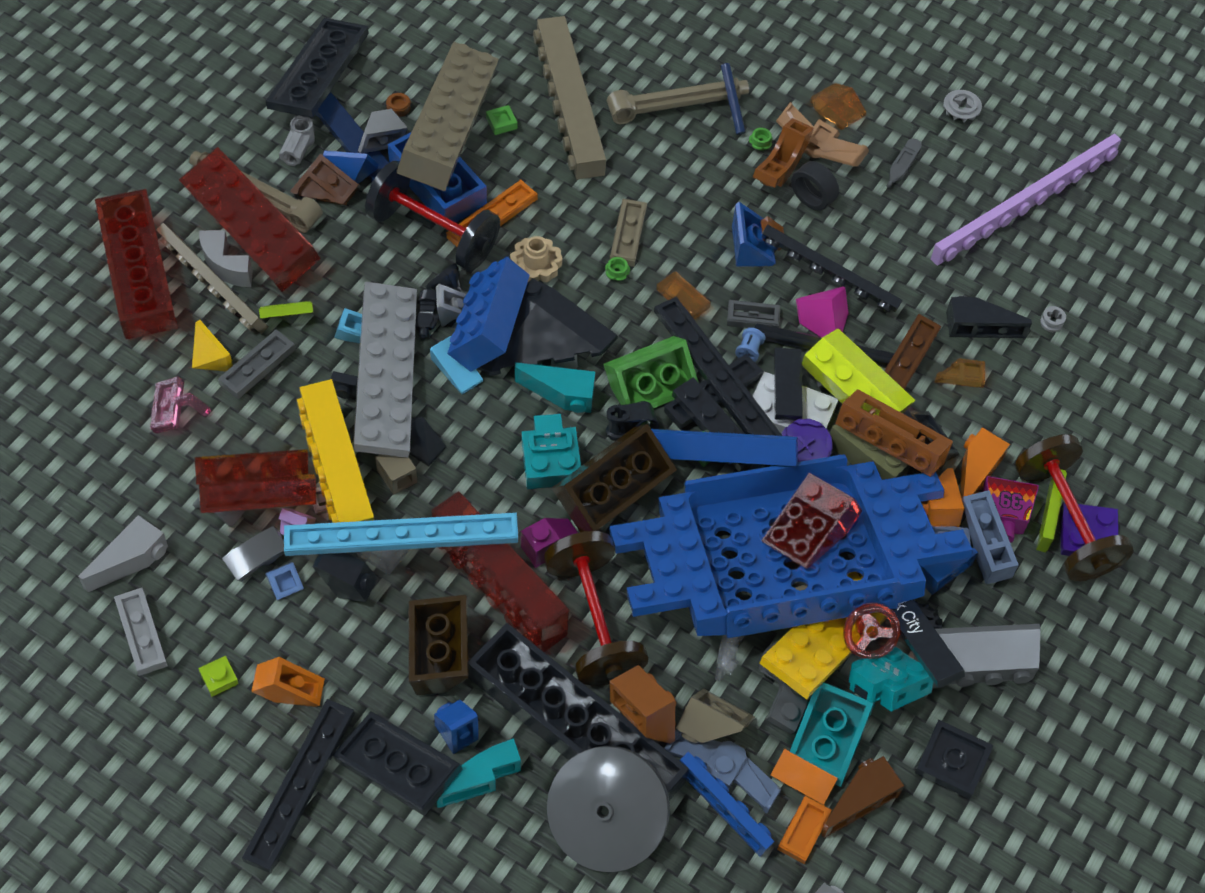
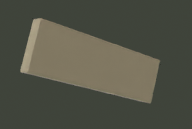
(629, 230)

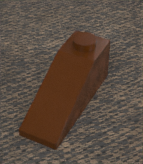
(869, 789)

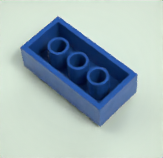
(462, 196)
(488, 314)

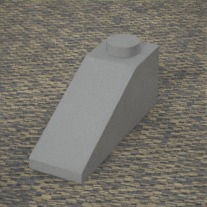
(128, 553)

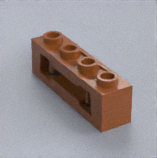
(894, 433)

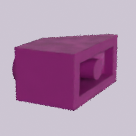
(541, 535)

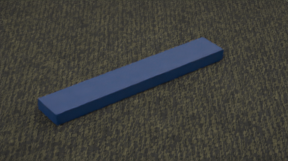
(729, 447)

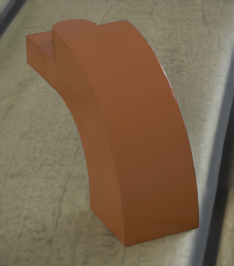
(785, 155)

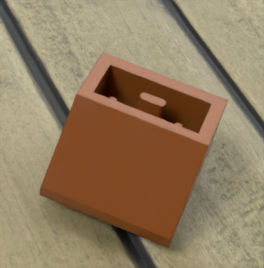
(645, 704)

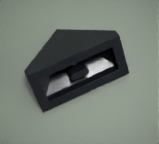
(424, 442)

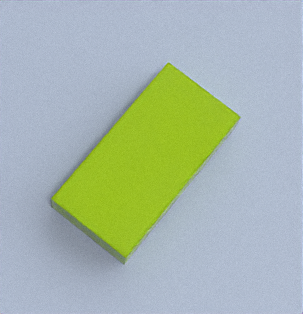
(286, 309)

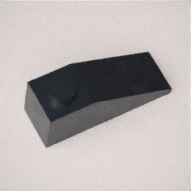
(981, 319)

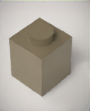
(396, 472)

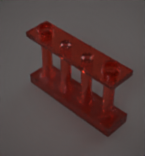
(254, 481)

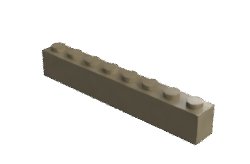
(570, 98)

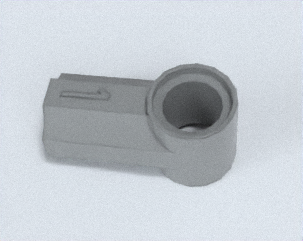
(298, 140)

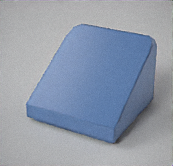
(284, 580)

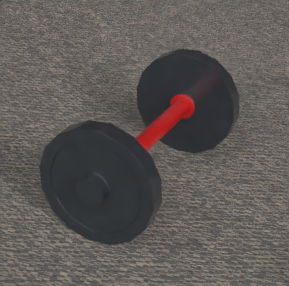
(390, 191)

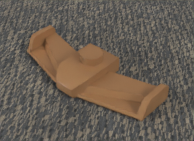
(824, 140)

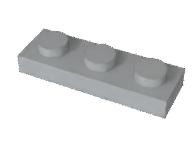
(140, 631)

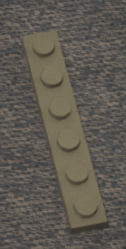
(217, 285)

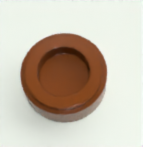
(399, 104)

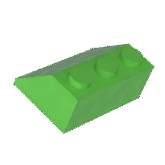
(651, 372)

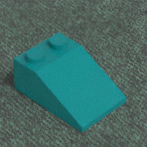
(832, 729)

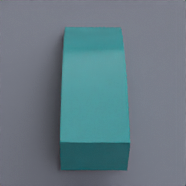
(480, 773)

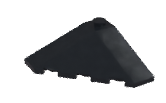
(550, 329)

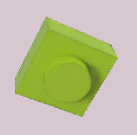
(218, 676)

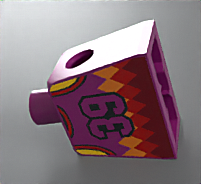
(1013, 502)

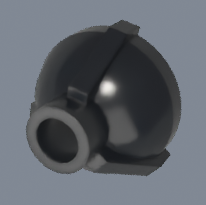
(448, 278)

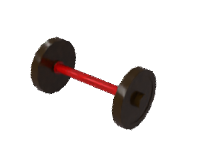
(1046, 461)
(579, 556)

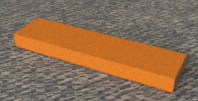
(504, 205)

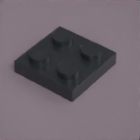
(954, 759)

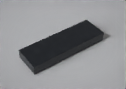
(787, 384)

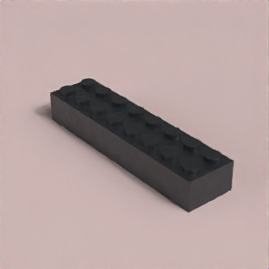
(560, 705)

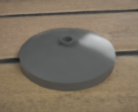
(635, 803)

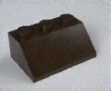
(438, 644)

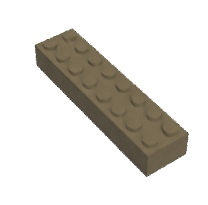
(447, 116)

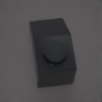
(346, 575)

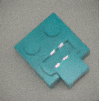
(549, 452)
(892, 679)

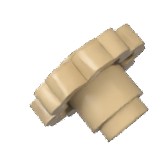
(538, 258)

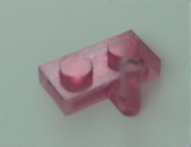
(168, 404)

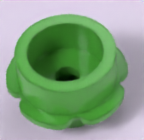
(761, 139)
(619, 264)

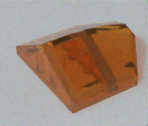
(838, 105)

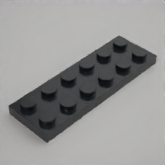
(317, 67)

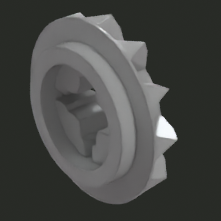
(959, 97)

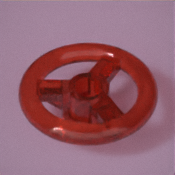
(863, 622)

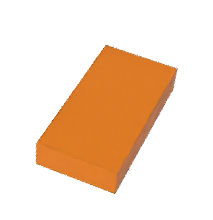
(804, 776)
(804, 829)

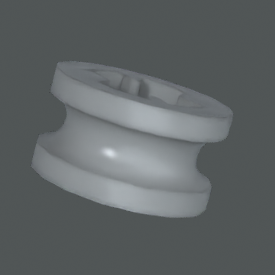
(1055, 312)

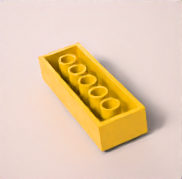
(333, 454)

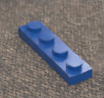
(732, 811)

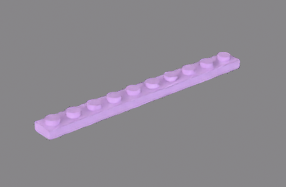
(1021, 202)

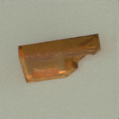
(964, 373)

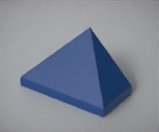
(355, 165)

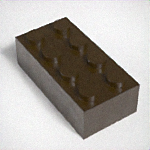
(614, 479)

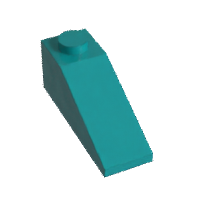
(562, 386)

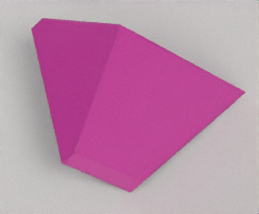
(823, 311)

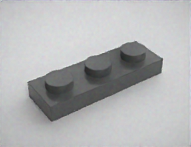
(256, 364)

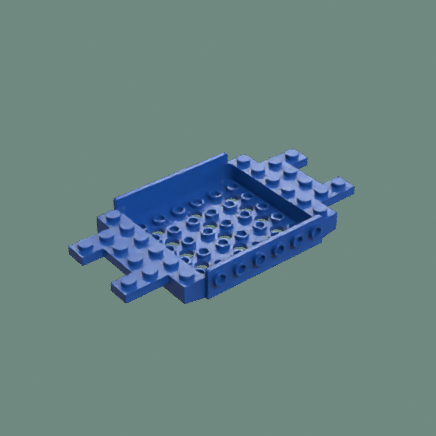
(690, 572)

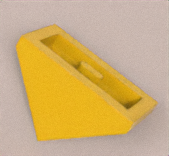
(208, 351)

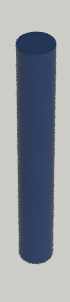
(733, 99)

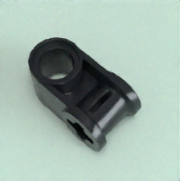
(629, 417)

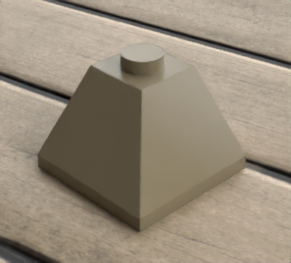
(711, 718)

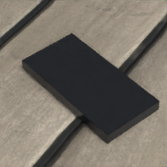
(397, 763)

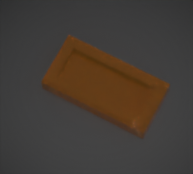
(692, 300)

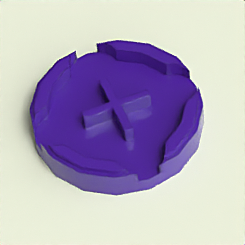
(813, 439)

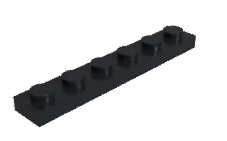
(839, 274)
(298, 786)

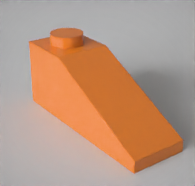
(980, 460)

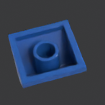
(748, 239)

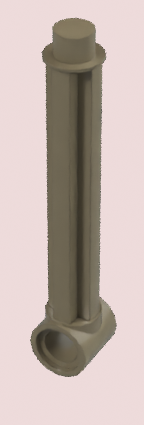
(626, 106)
(300, 213)

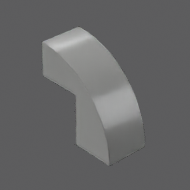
(230, 268)

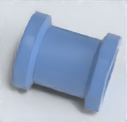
(749, 344)

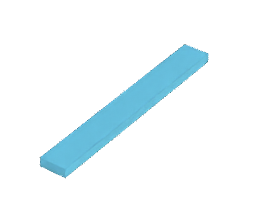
(400, 534)

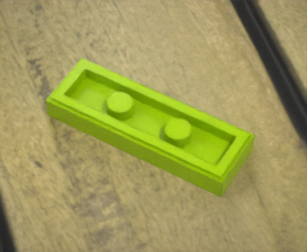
(1050, 516)

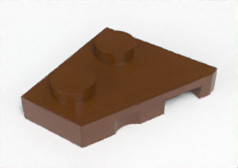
(326, 183)

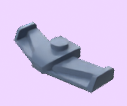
(729, 764)

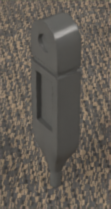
(904, 161)

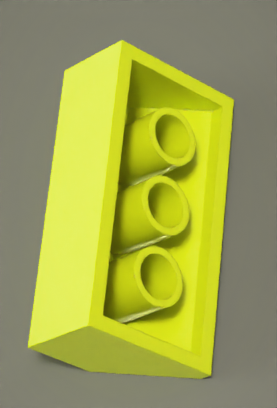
(845, 368)

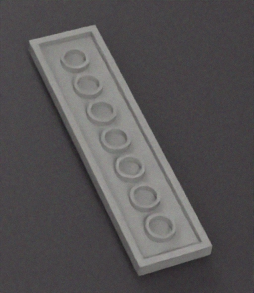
(385, 370)

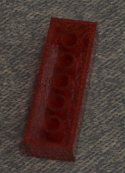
(250, 219)
(135, 264)
(508, 583)

